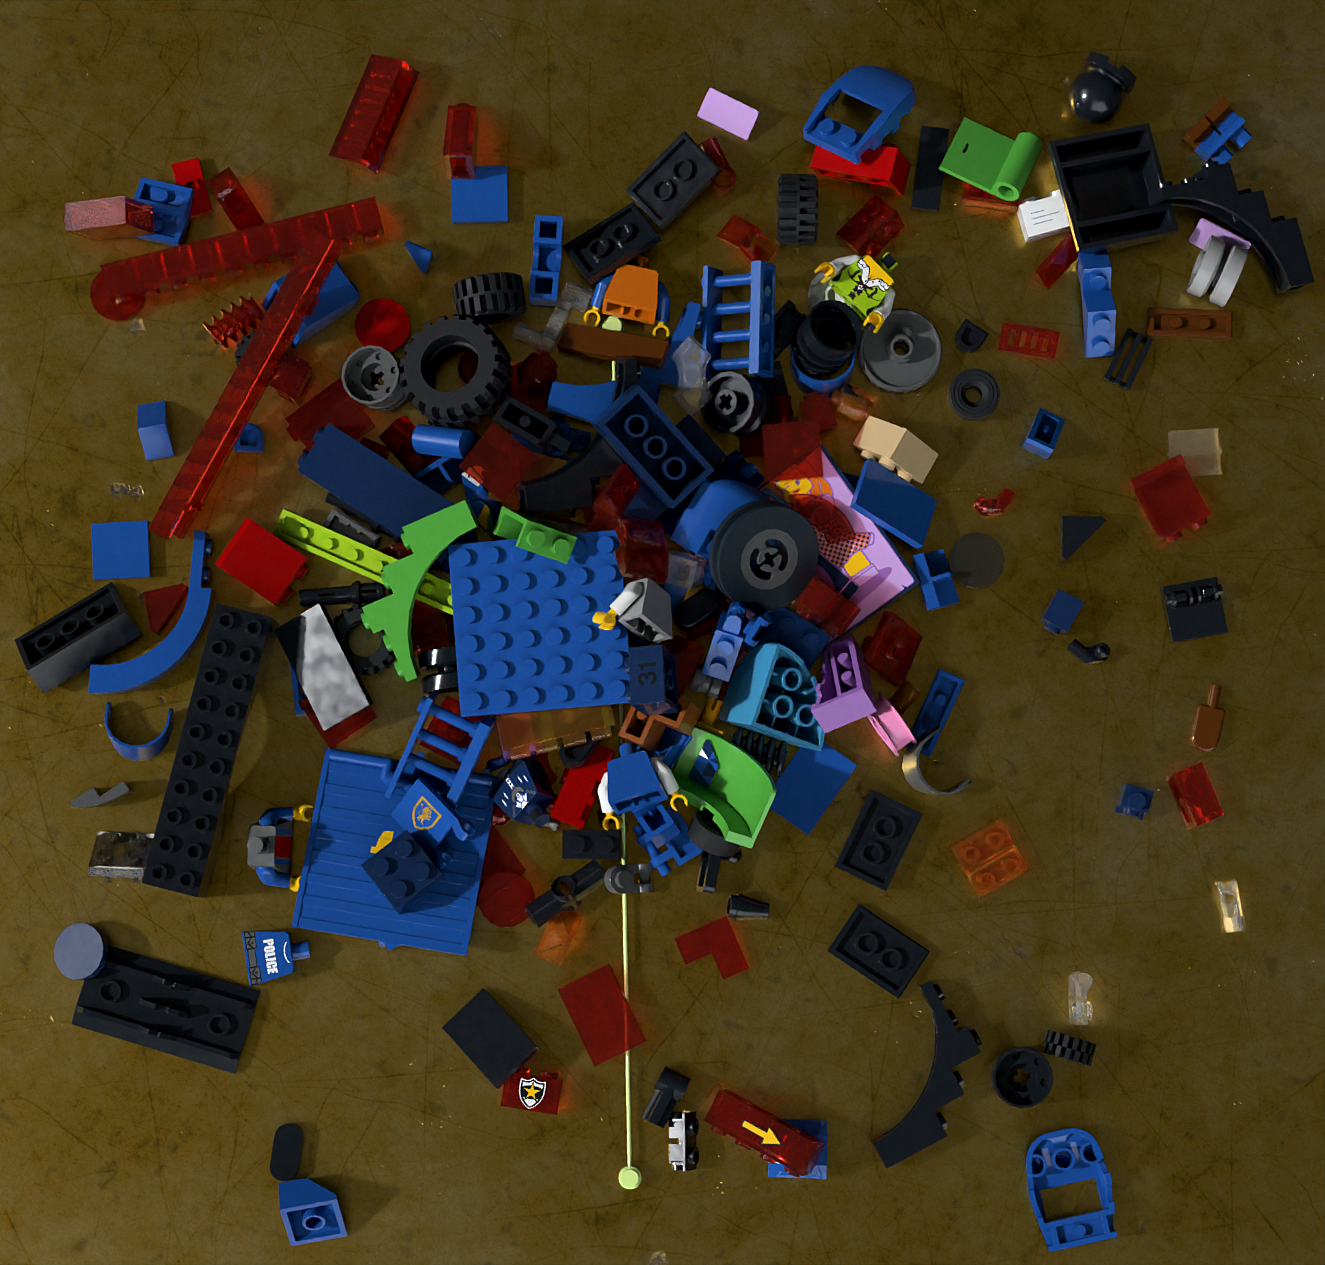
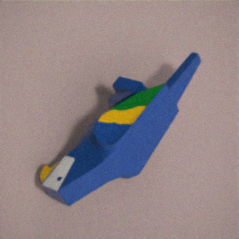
(485, 509)

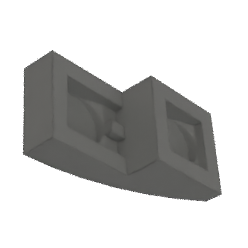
(94, 798)

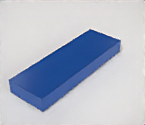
(936, 708)

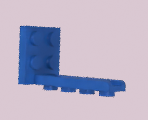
(789, 630)

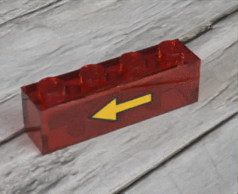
(764, 1132)

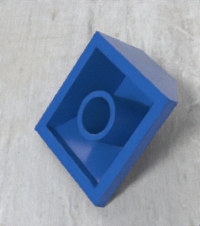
(310, 1212)

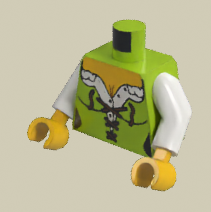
(863, 285)

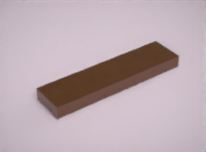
(610, 344)

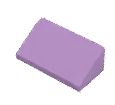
(728, 114)
(1206, 228)

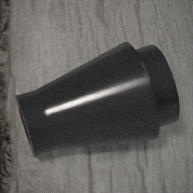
(746, 908)

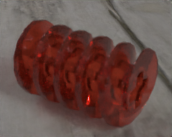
(234, 321)

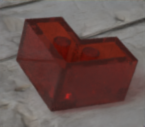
(827, 606)

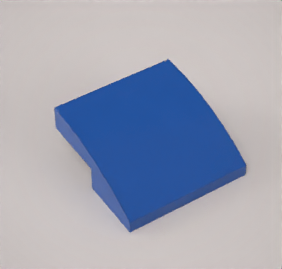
(170, 210)

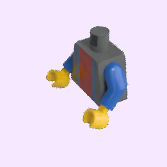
(271, 845)

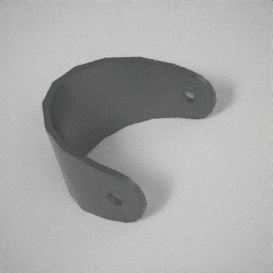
(913, 773)

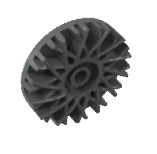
(906, 371)

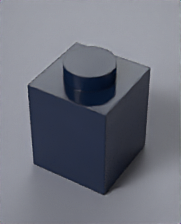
(1061, 612)

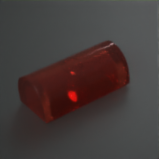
(978, 198)
(616, 494)

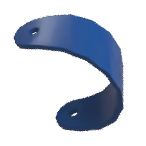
(809, 385)
(140, 752)

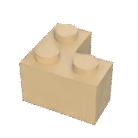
(895, 449)

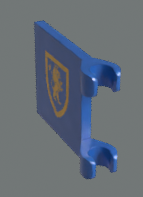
(430, 820)

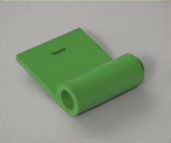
(992, 159)

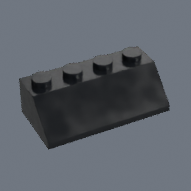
(77, 637)

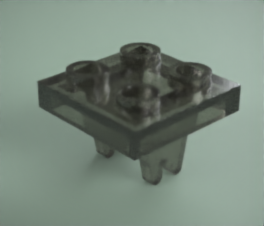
(120, 855)

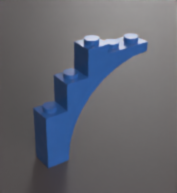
(589, 401)

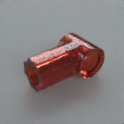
(716, 153)

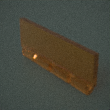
(544, 727)

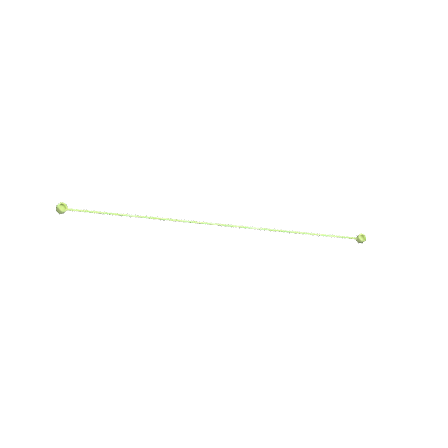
(629, 1175)

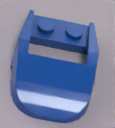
(873, 86)
(1064, 1159)

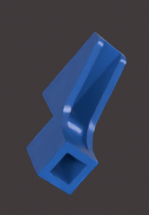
(1097, 304)

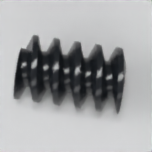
(764, 753)

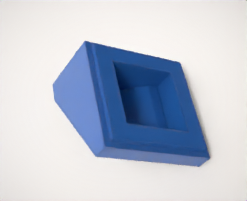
(420, 255)

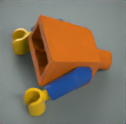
(632, 294)

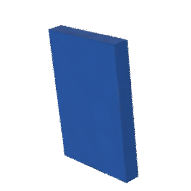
(893, 503)
(810, 785)

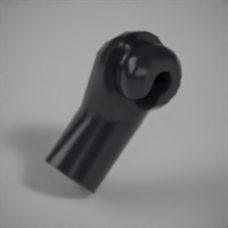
(1091, 654)

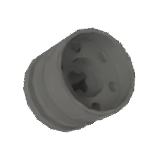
(361, 378)

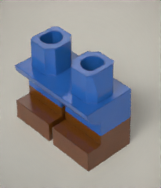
(1214, 130)

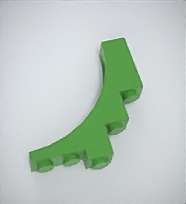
(404, 577)

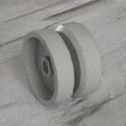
(1217, 271)

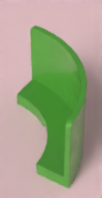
(738, 792)

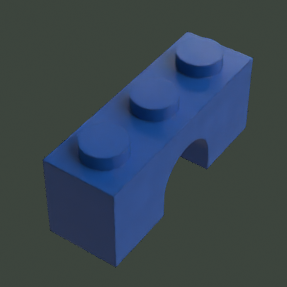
(546, 260)

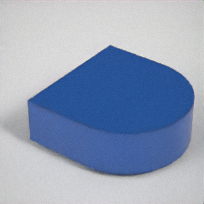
(250, 440)

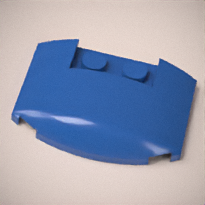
(708, 509)

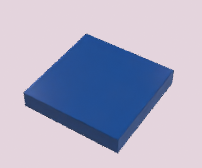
(481, 199)
(121, 550)

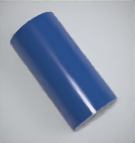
(442, 441)

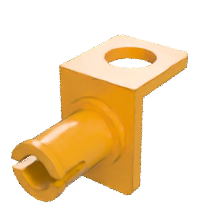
(709, 717)

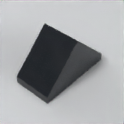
(1074, 532)

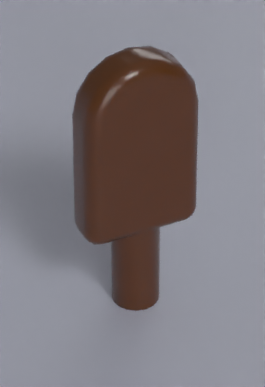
(1208, 722)

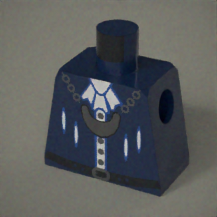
(524, 792)

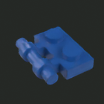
(678, 847)

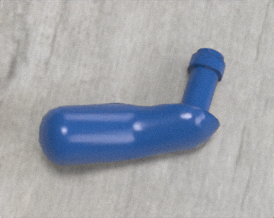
(495, 764)

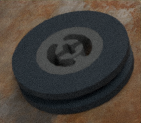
(744, 538)

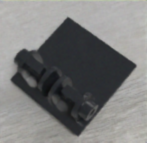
(1194, 609)

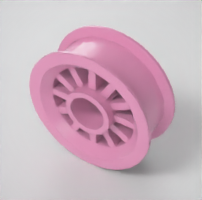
(890, 725)

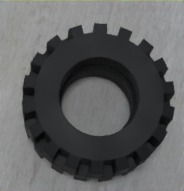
(797, 209)
(490, 297)
(367, 665)

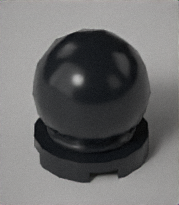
(1097, 93)

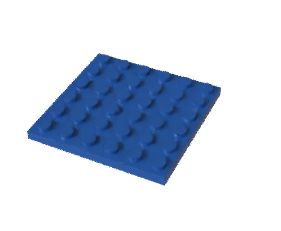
(530, 629)

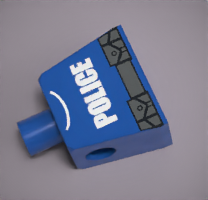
(272, 955)

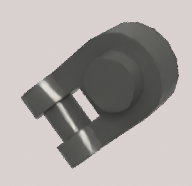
(620, 879)

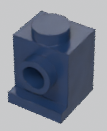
(1134, 801)

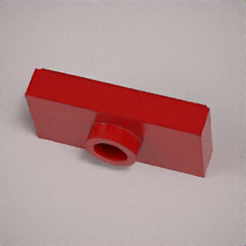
(190, 175)

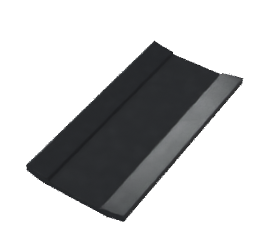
(167, 1009)

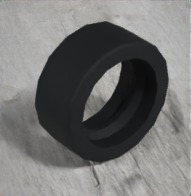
(708, 835)

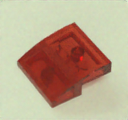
(642, 548)

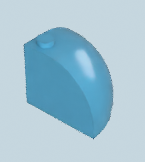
(774, 697)

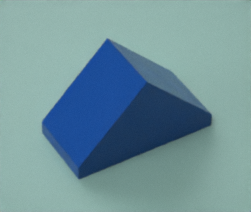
(155, 430)
(1043, 433)

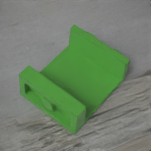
(535, 535)

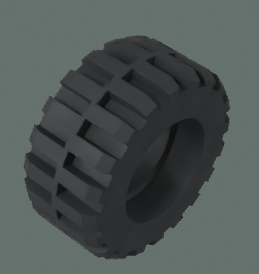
(436, 345)

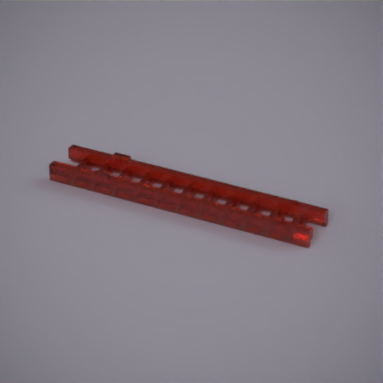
(247, 385)

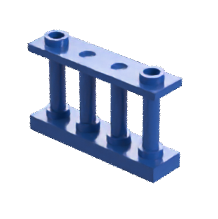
(761, 319)
(466, 755)

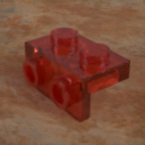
(871, 228)

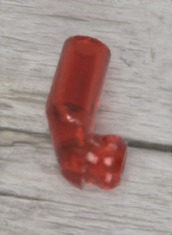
(994, 506)

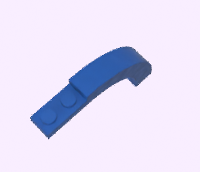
(177, 645)

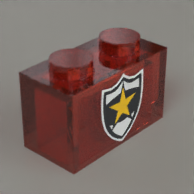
(533, 1091)

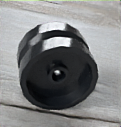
(738, 404)
(443, 661)

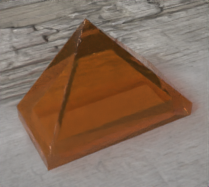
(558, 937)

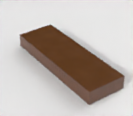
(1189, 323)

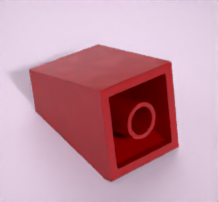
(263, 562)

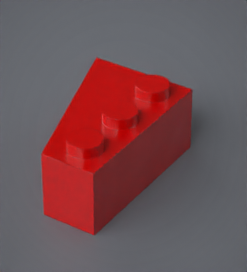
(880, 167)
(580, 789)

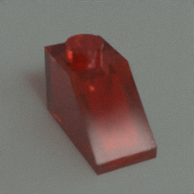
(234, 200)

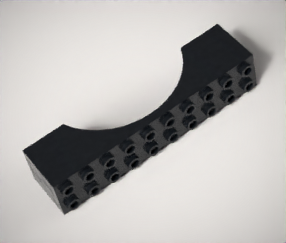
(198, 786)

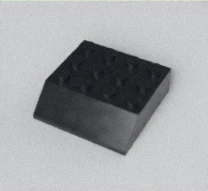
(1107, 186)

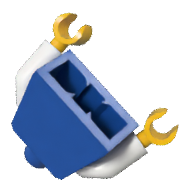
(635, 783)

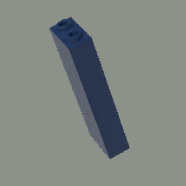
(369, 482)

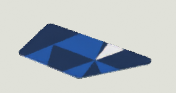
(705, 766)

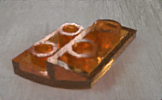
(989, 858)

